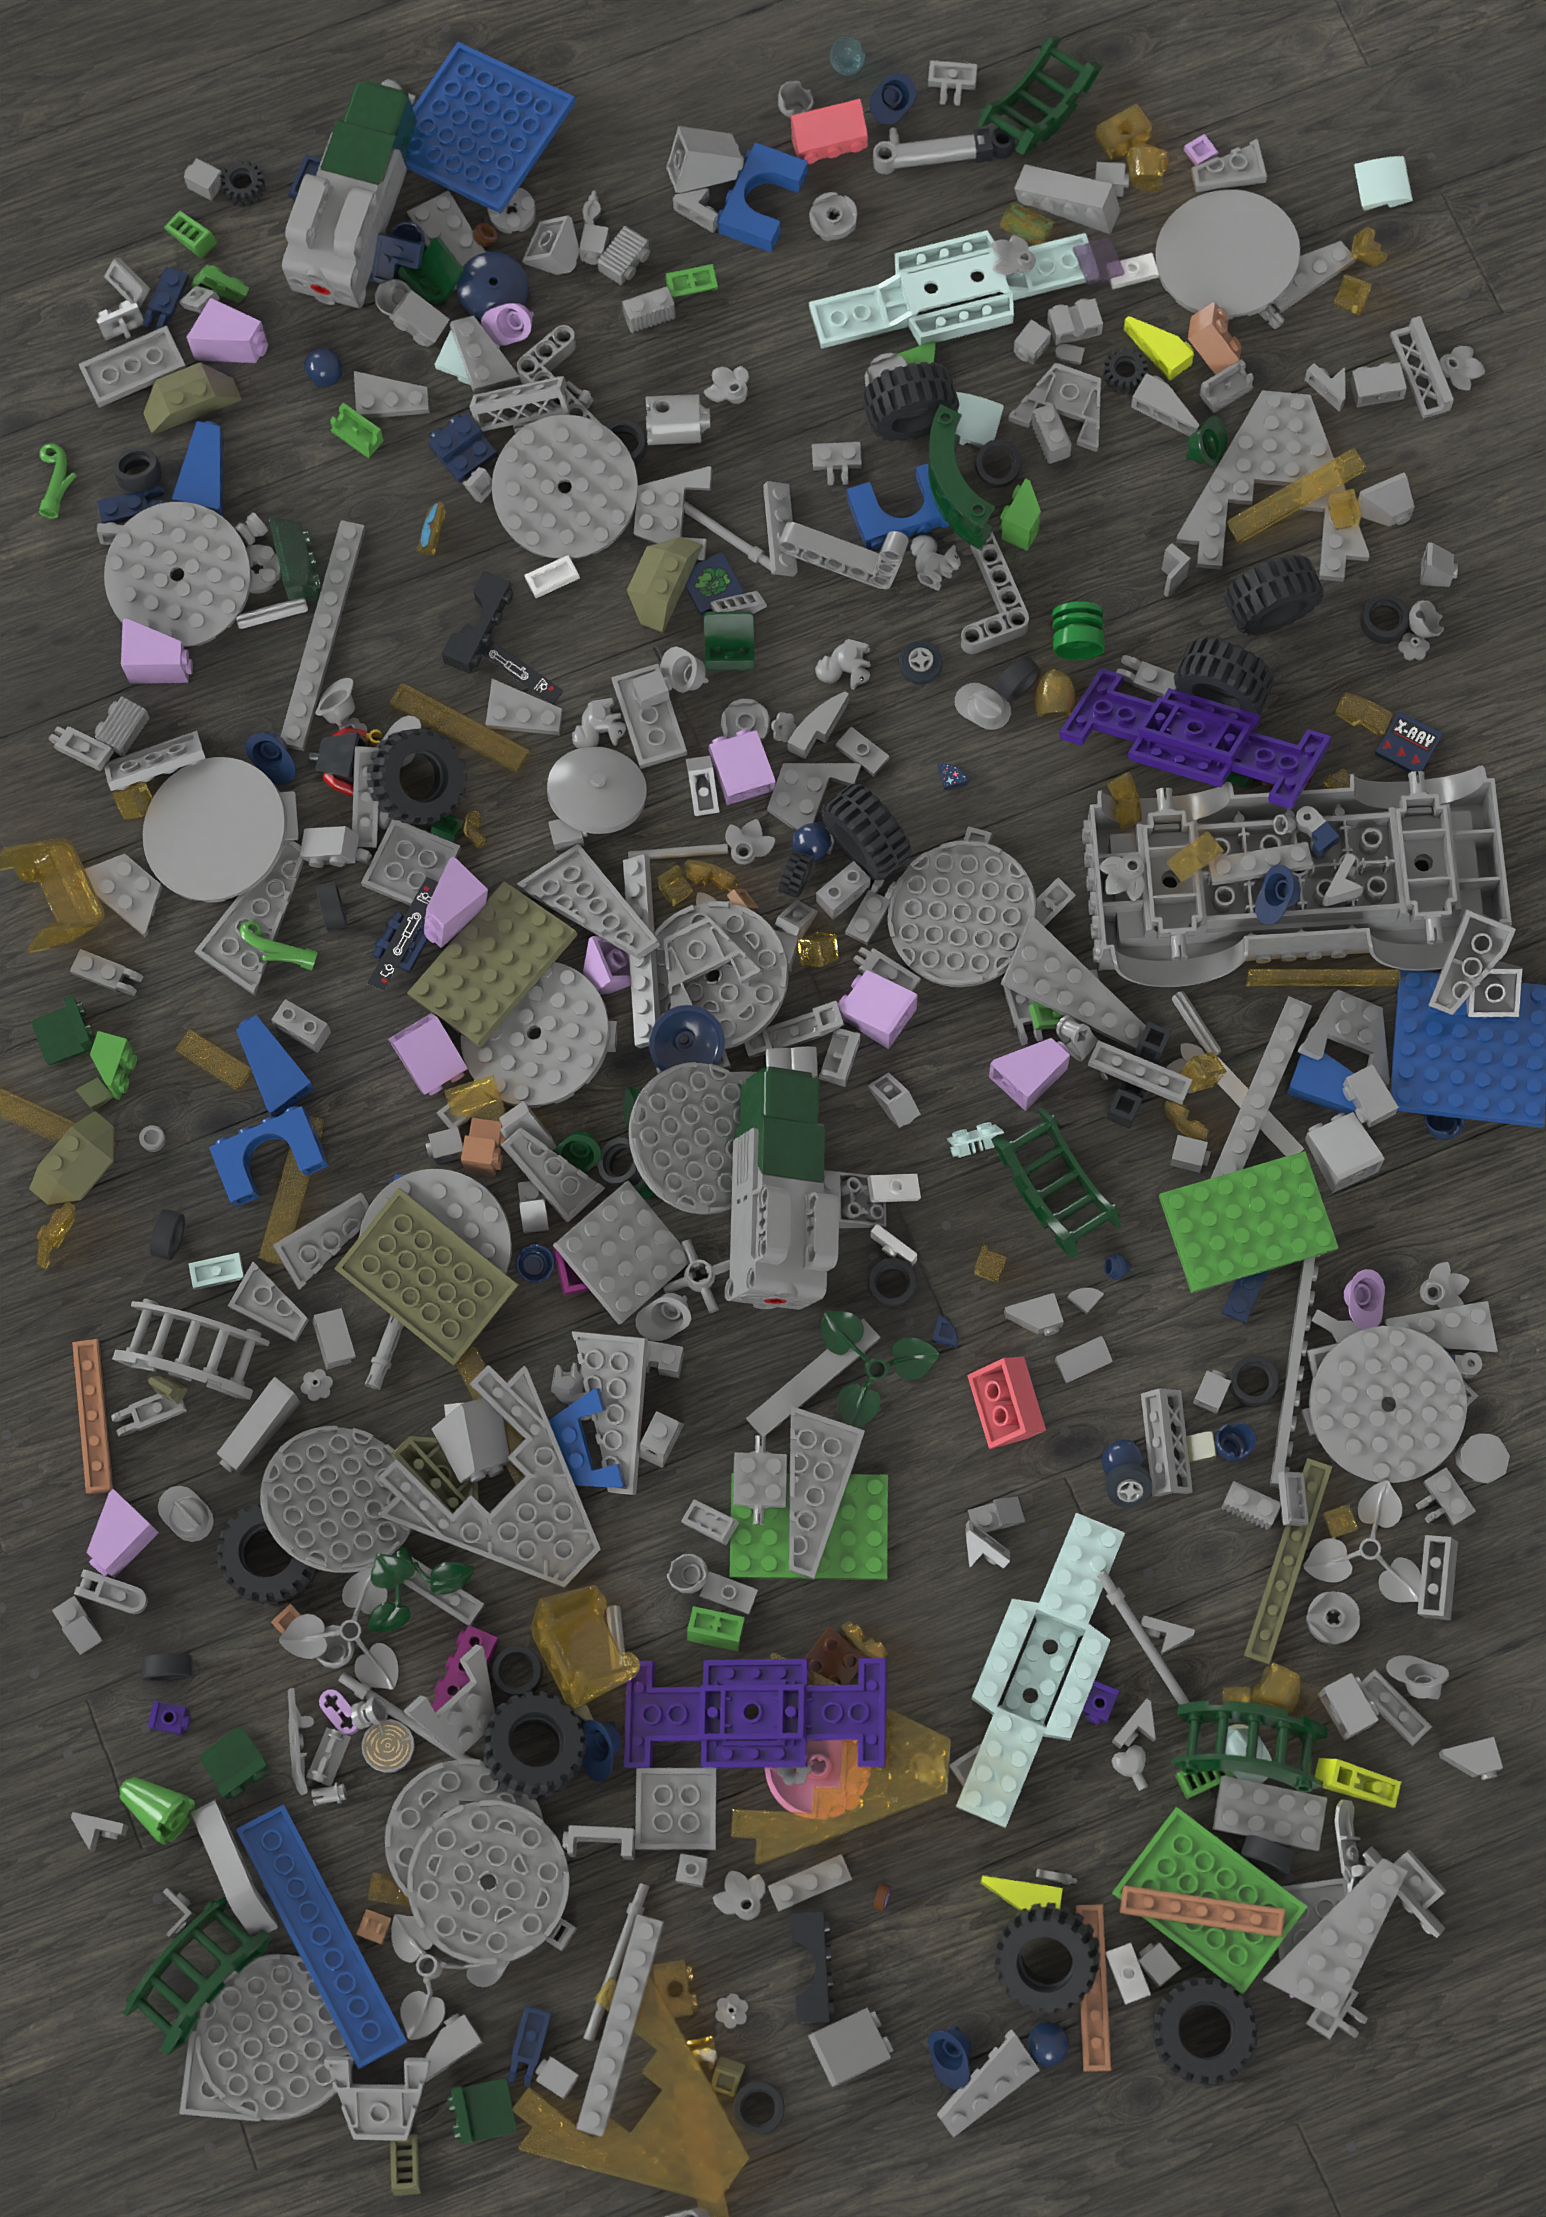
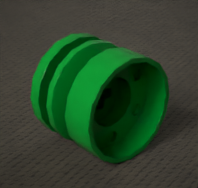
(1078, 631)

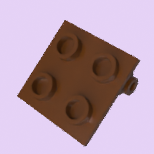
(834, 1658)

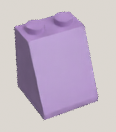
(226, 335)
(153, 656)
(741, 766)
(453, 903)
(878, 1007)
(428, 1054)
(1030, 1070)
(118, 1536)

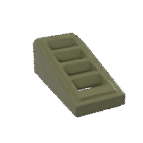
(168, 1387)
(405, 2188)

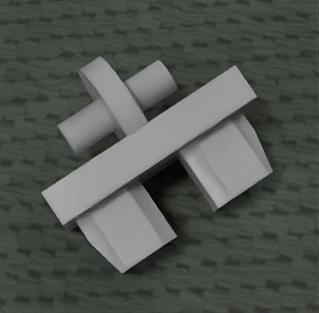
(120, 321)

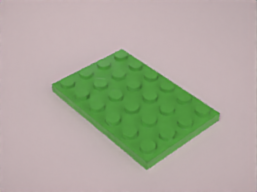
(1248, 1221)
(853, 1549)
(1196, 1863)

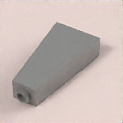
(258, 1426)

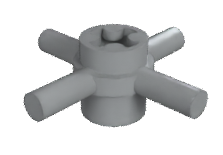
(703, 1285)

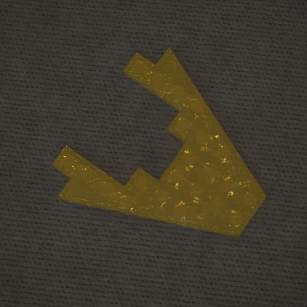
(913, 1775)
(682, 2138)

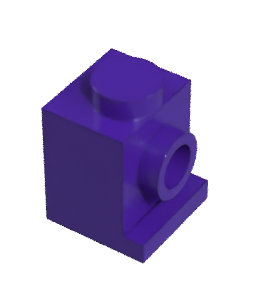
(1105, 1693)
(177, 1726)

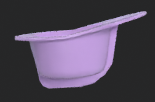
(507, 323)
(1365, 1298)

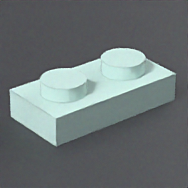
(216, 1271)

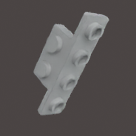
(1417, 1889)

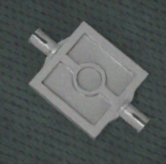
(759, 1480)

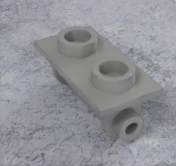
(328, 1756)

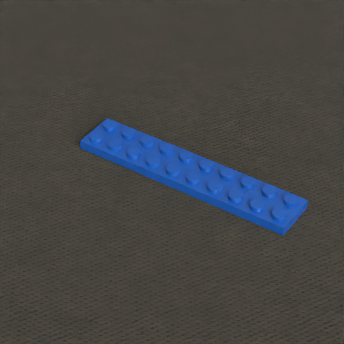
(321, 1937)

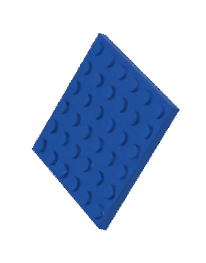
(483, 126)
(1469, 1064)

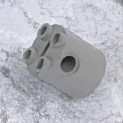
(675, 419)

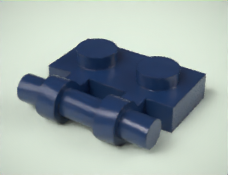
(414, 949)

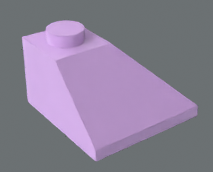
(606, 966)

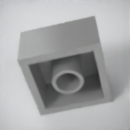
(1348, 1706)

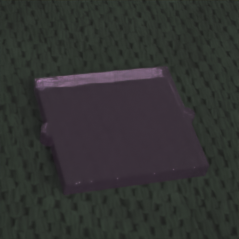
(1098, 260)

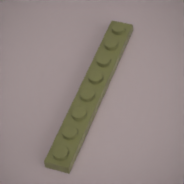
(1286, 1569)

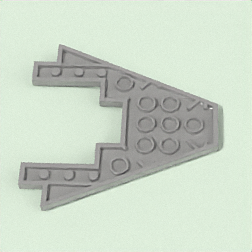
(1273, 447)
(537, 1524)

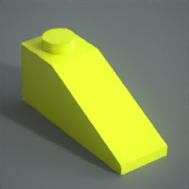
(1161, 347)
(1357, 1782)
(1023, 1894)

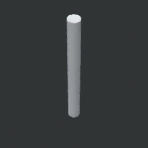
(682, 851)

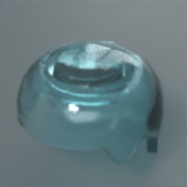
(847, 56)

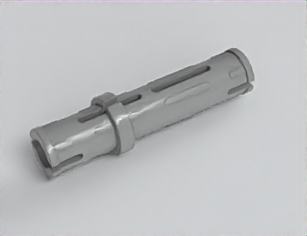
(383, 1357)

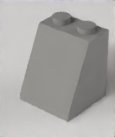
(702, 159)
(1343, 1151)
(473, 1440)
(851, 2046)

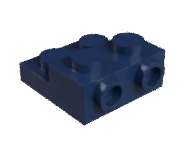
(461, 447)

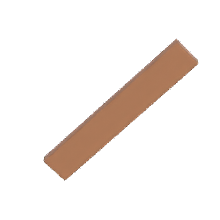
(92, 1416)
(1202, 1911)
(1095, 2004)

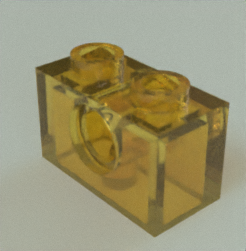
(1131, 121)
(676, 1972)

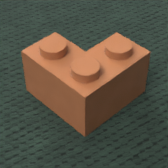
(1211, 338)
(483, 1148)

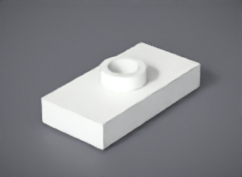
(1136, 270)
(552, 576)
(894, 1188)
(893, 1246)
(1127, 1973)

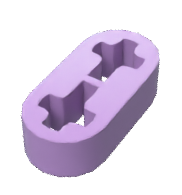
(335, 1716)

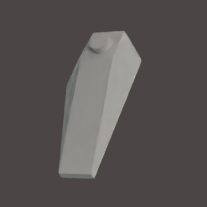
(1473, 953)

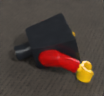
(337, 757)

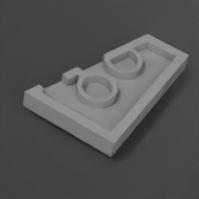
(480, 355)
(267, 1305)

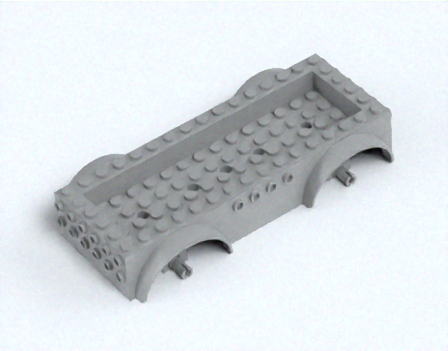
(1210, 930)

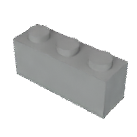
(1437, 1577)

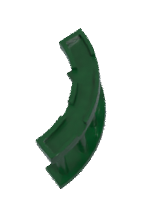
(1054, 116)
(951, 494)
(1036, 1197)
(1254, 1715)
(208, 1987)

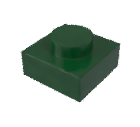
(448, 828)

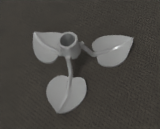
(1330, 1559)
(307, 1638)
(422, 2012)

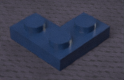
(391, 252)

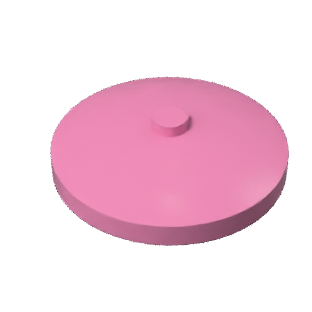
(825, 1765)

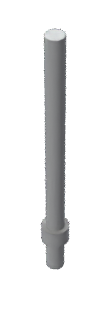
(754, 553)
(1116, 1597)
(364, 1692)
(633, 1909)

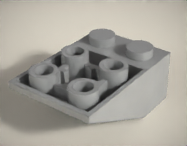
(854, 1200)

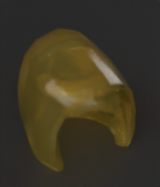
(1147, 166)
(1055, 694)
(1278, 1688)

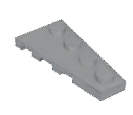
(993, 2082)

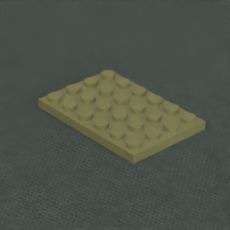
(492, 964)
(426, 1276)

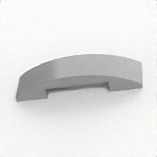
(797, 1030)

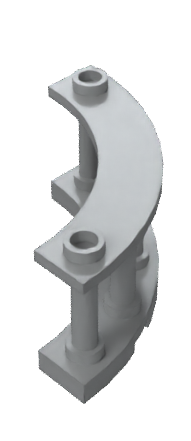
(180, 1368)

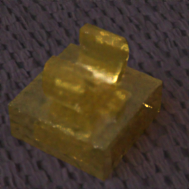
(1340, 1521)
(1236, 1694)
(704, 2050)

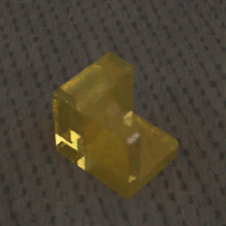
(1366, 249)
(1352, 294)
(1344, 509)
(1338, 780)
(133, 801)
(674, 885)
(818, 949)
(1204, 1070)
(989, 1264)

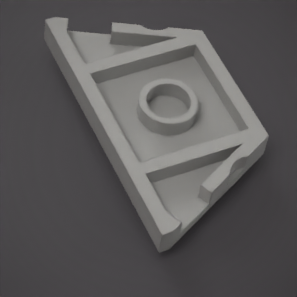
(126, 890)

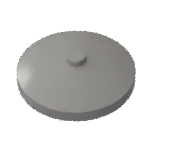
(596, 790)

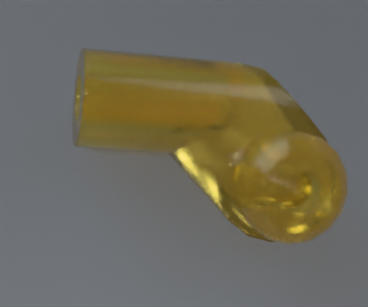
(472, 827)

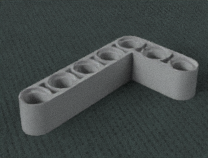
(543, 365)
(845, 557)
(999, 592)
(232, 1871)

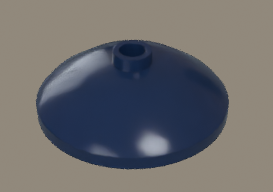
(479, 296)
(704, 1035)

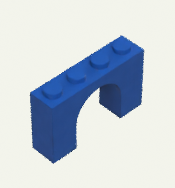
(761, 167)
(876, 524)
(234, 1153)

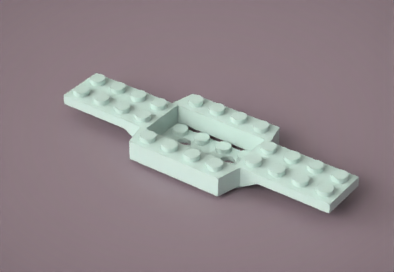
(949, 266)
(1060, 1617)

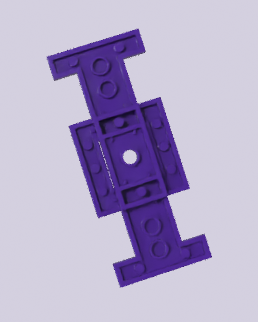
(1224, 737)
(787, 1716)

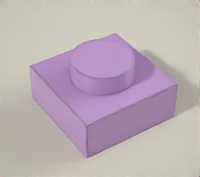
(1200, 150)

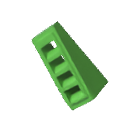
(201, 243)
(1187, 1789)

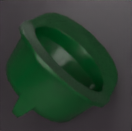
(1208, 442)
(580, 1150)

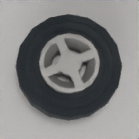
(920, 653)
(1138, 1486)

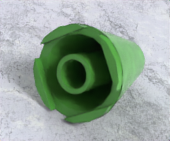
(157, 1808)

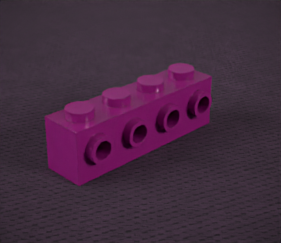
(456, 1675)

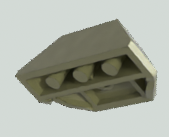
(188, 396)
(661, 580)
(75, 1161)
(430, 1466)

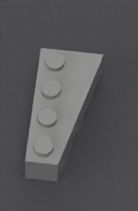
(1069, 196)

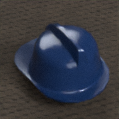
(892, 98)
(271, 757)
(1277, 893)
(601, 1746)
(950, 2057)

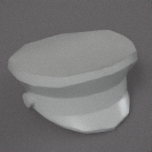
(1483, 1458)

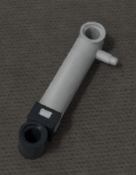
(976, 146)

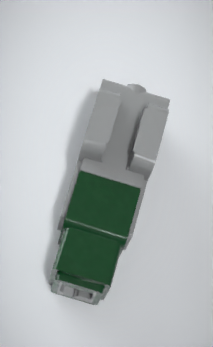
(350, 198)
(779, 1212)

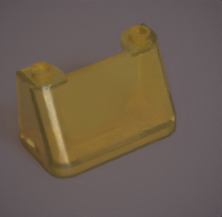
(580, 1645)

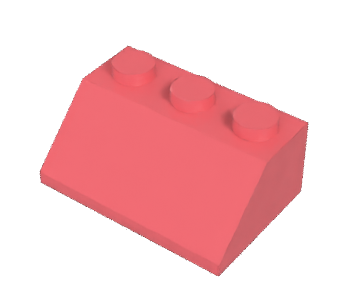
(829, 131)
(1006, 1402)

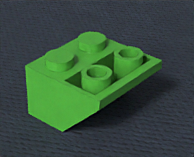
(1022, 518)
(113, 1060)

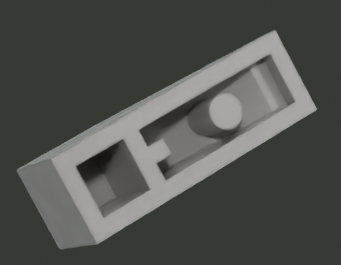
(1161, 403)
(452, 2044)

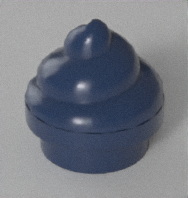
(1116, 1266)

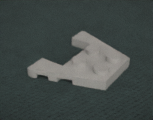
(1073, 395)
(661, 507)
(802, 789)
(699, 951)
(1351, 1024)
(466, 1714)
(379, 2110)

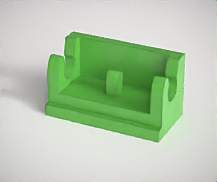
(691, 281)
(356, 431)
(715, 1628)

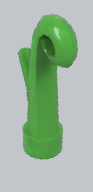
(51, 503)
(276, 950)

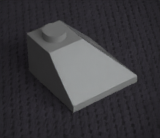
(553, 246)
(1387, 501)
(1497, 993)

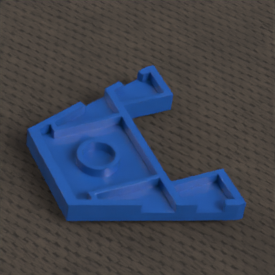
(574, 1447)

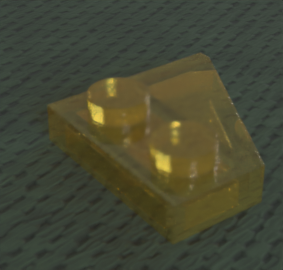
(476, 1100)
(54, 1232)

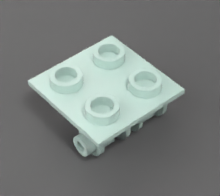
(962, 1138)

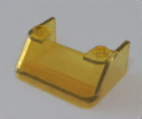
(64, 884)

